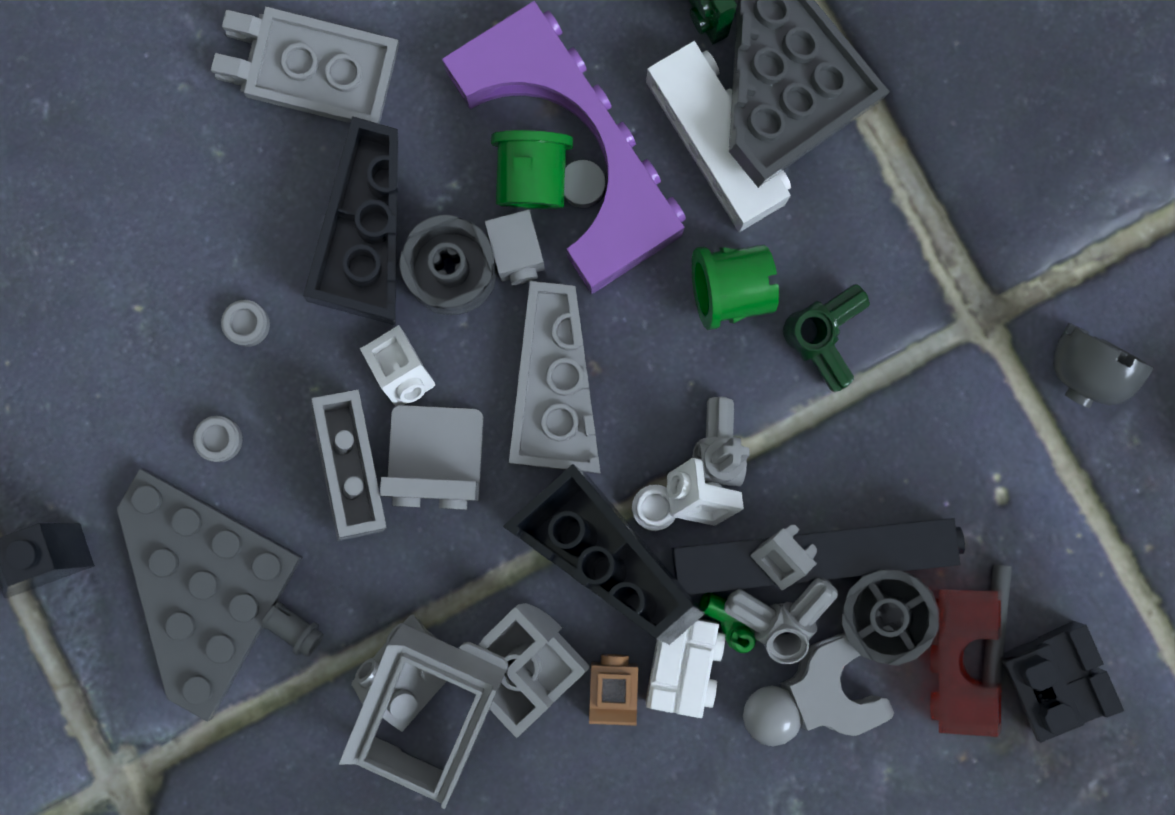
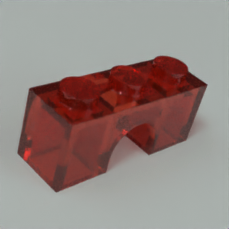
(963, 702)

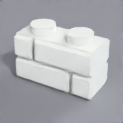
(683, 669)

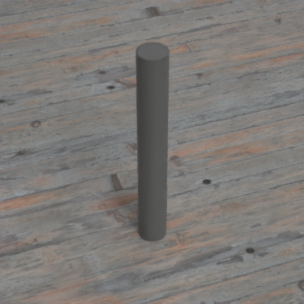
(995, 648)

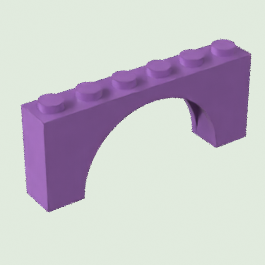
(530, 60)

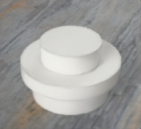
(652, 508)

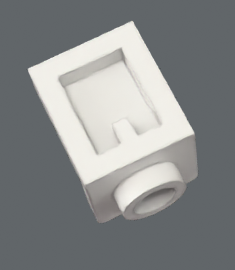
(397, 367)
(700, 501)

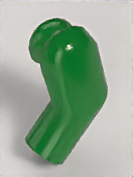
(737, 634)

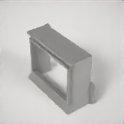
(466, 667)

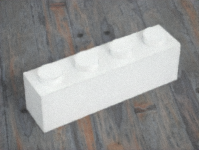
(701, 115)

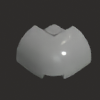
(538, 666)

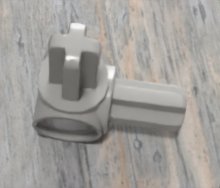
(720, 452)
(783, 617)

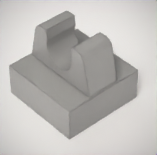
(784, 558)

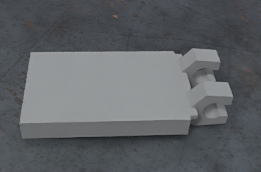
(309, 64)

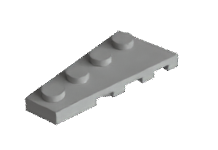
(553, 395)

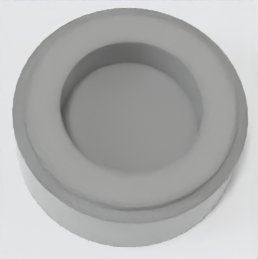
(583, 183)
(245, 323)
(217, 439)

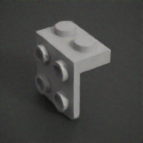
(434, 456)

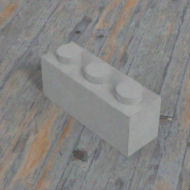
(348, 465)

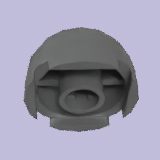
(1097, 369)
(890, 617)

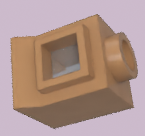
(613, 691)

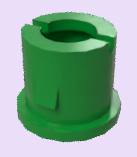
(531, 168)
(733, 284)

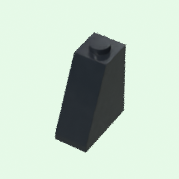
(41, 556)

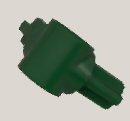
(827, 320)

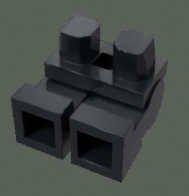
(1061, 681)

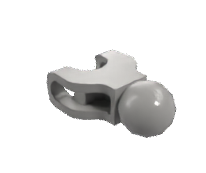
(814, 699)

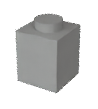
(515, 247)

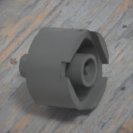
(423, 264)

